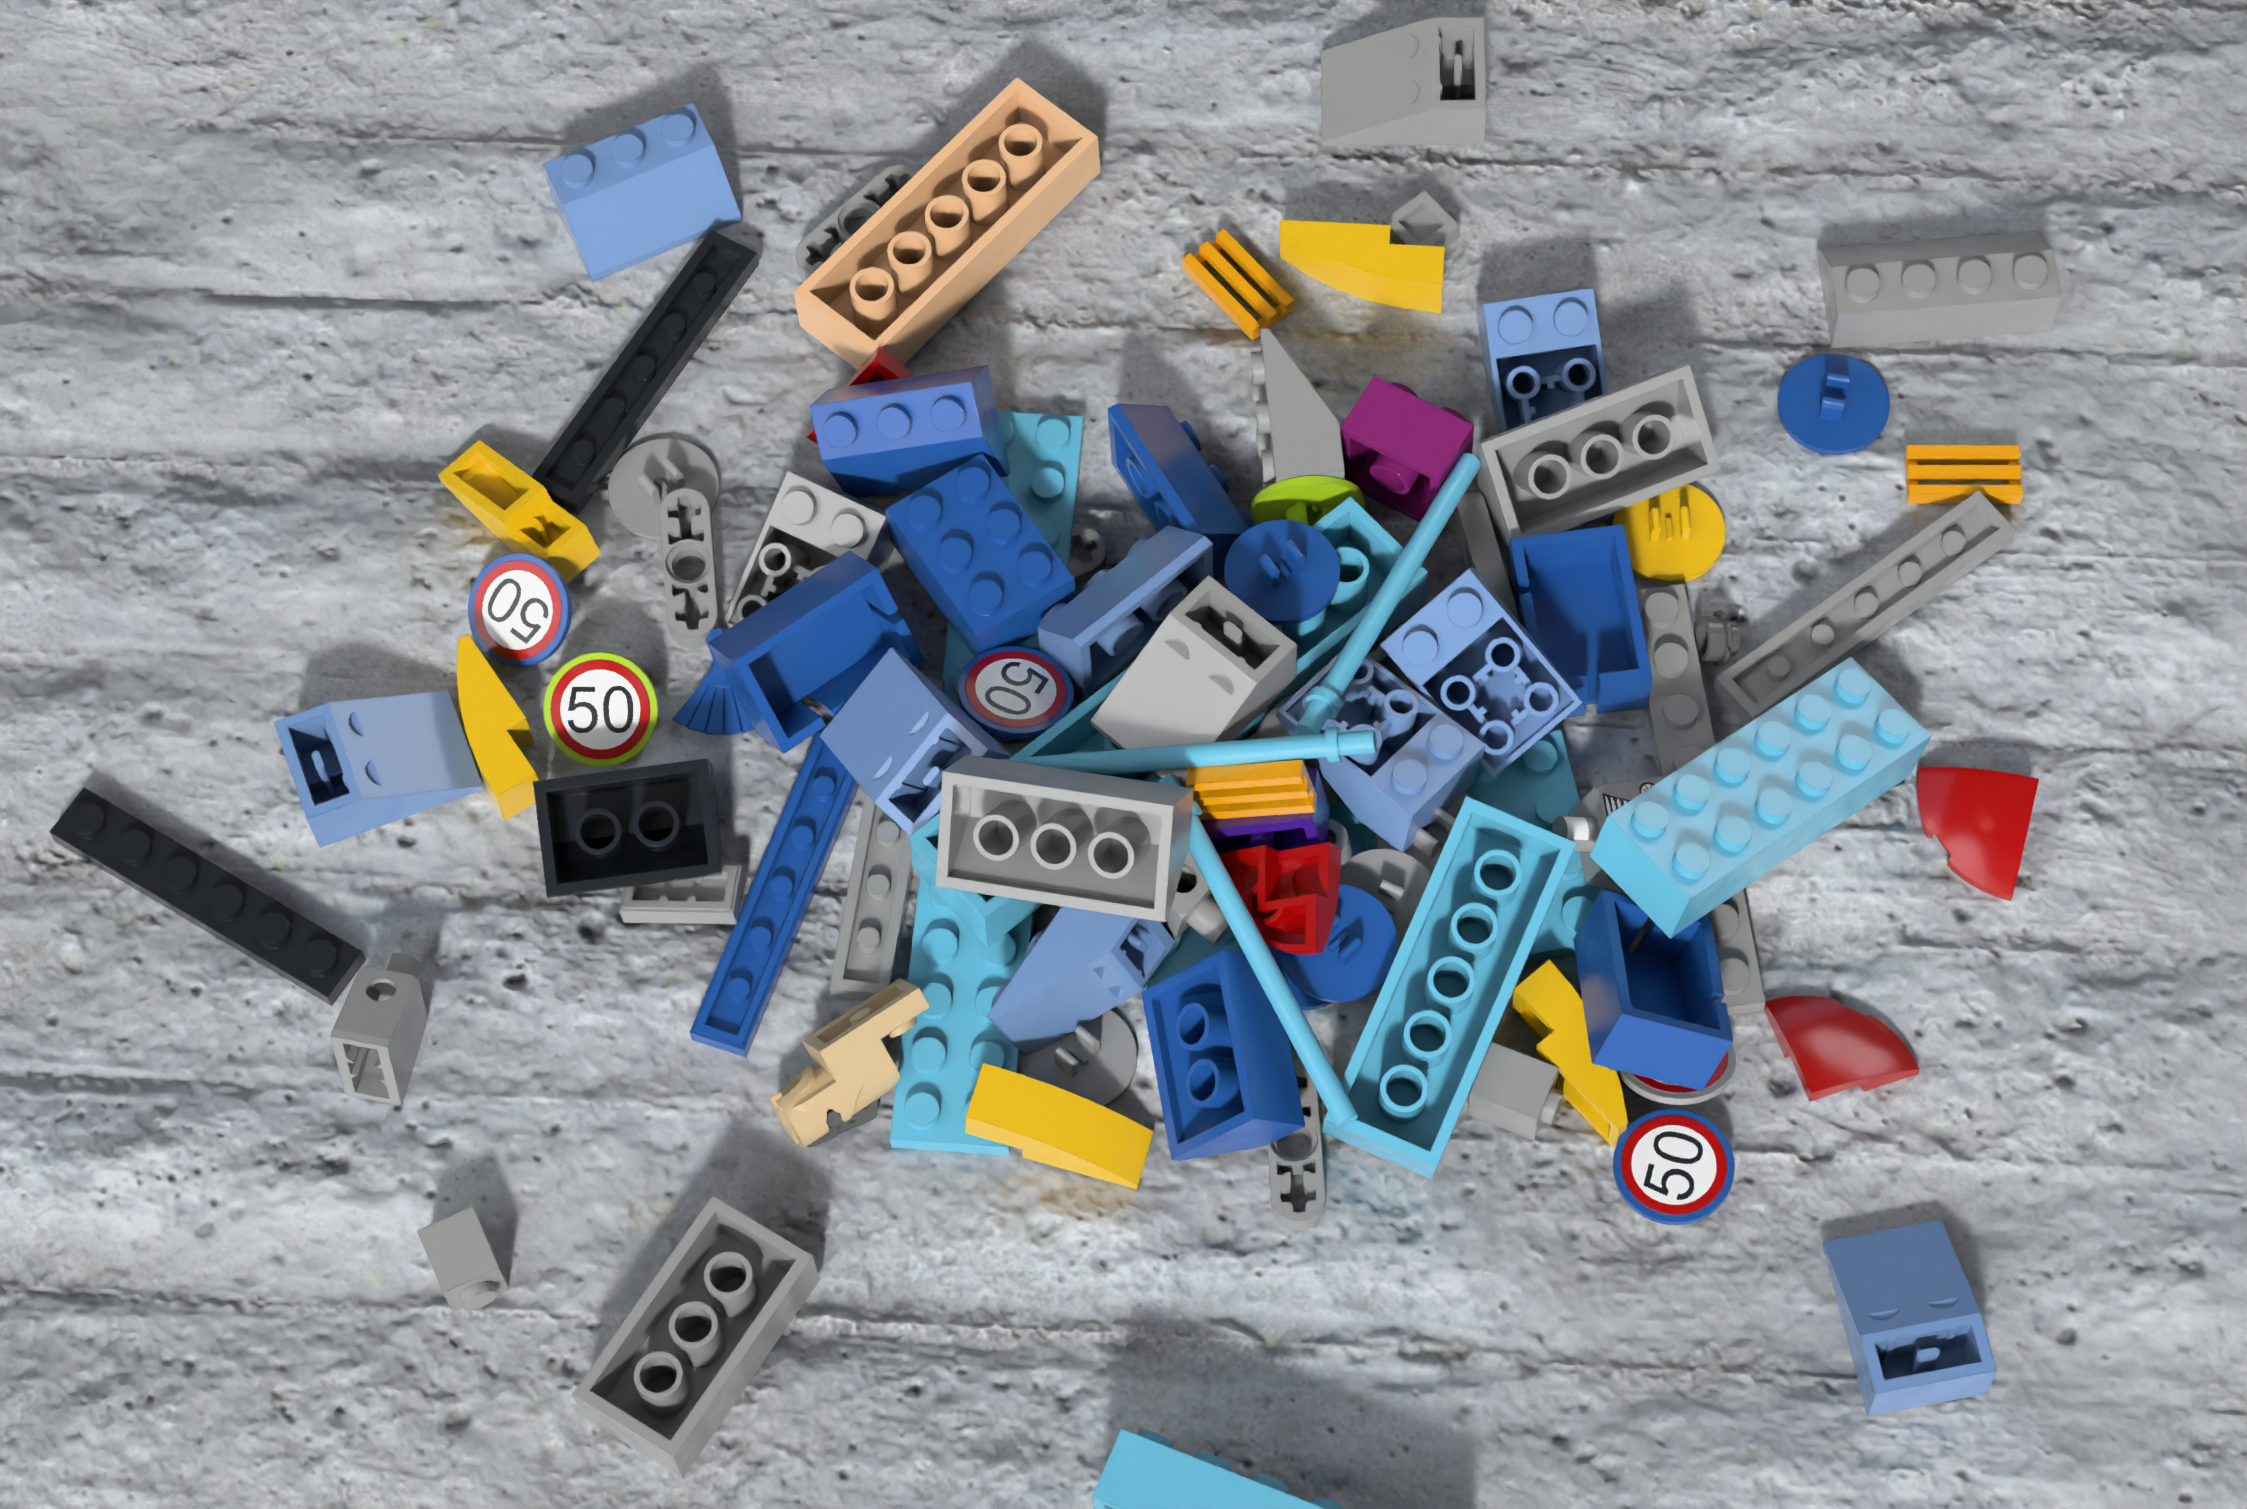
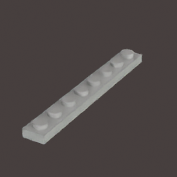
(1679, 734)

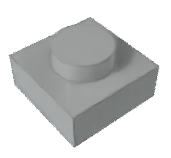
(1422, 223)

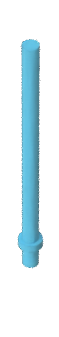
(1324, 700)
(1331, 744)
(1266, 969)

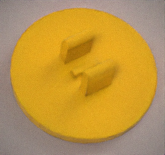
(1673, 535)

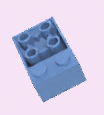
(1541, 355)
(1482, 670)
(900, 739)
(1420, 756)
(376, 761)
(1076, 974)
(1909, 1318)

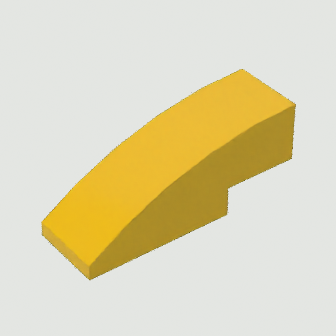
(1364, 263)
(519, 510)
(495, 731)
(1557, 1018)
(1057, 1127)

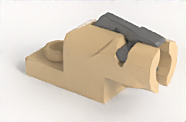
(850, 1067)

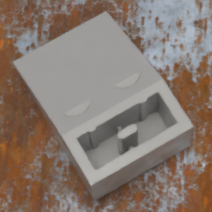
(1407, 86)
(1294, 425)
(804, 533)
(1199, 676)

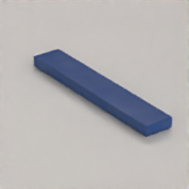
(776, 903)

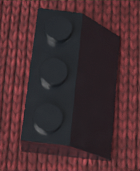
(628, 827)

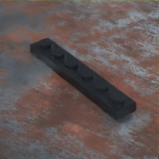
(645, 371)
(208, 896)

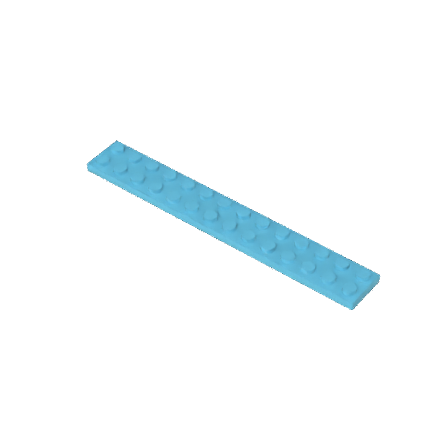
(947, 959)

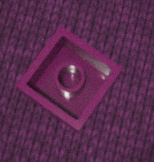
(1402, 446)

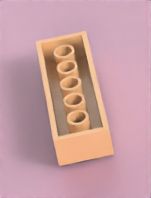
(949, 228)

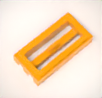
(1211, 254)
(1962, 465)
(1252, 789)

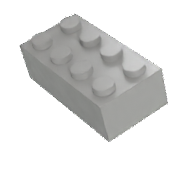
(696, 1336)

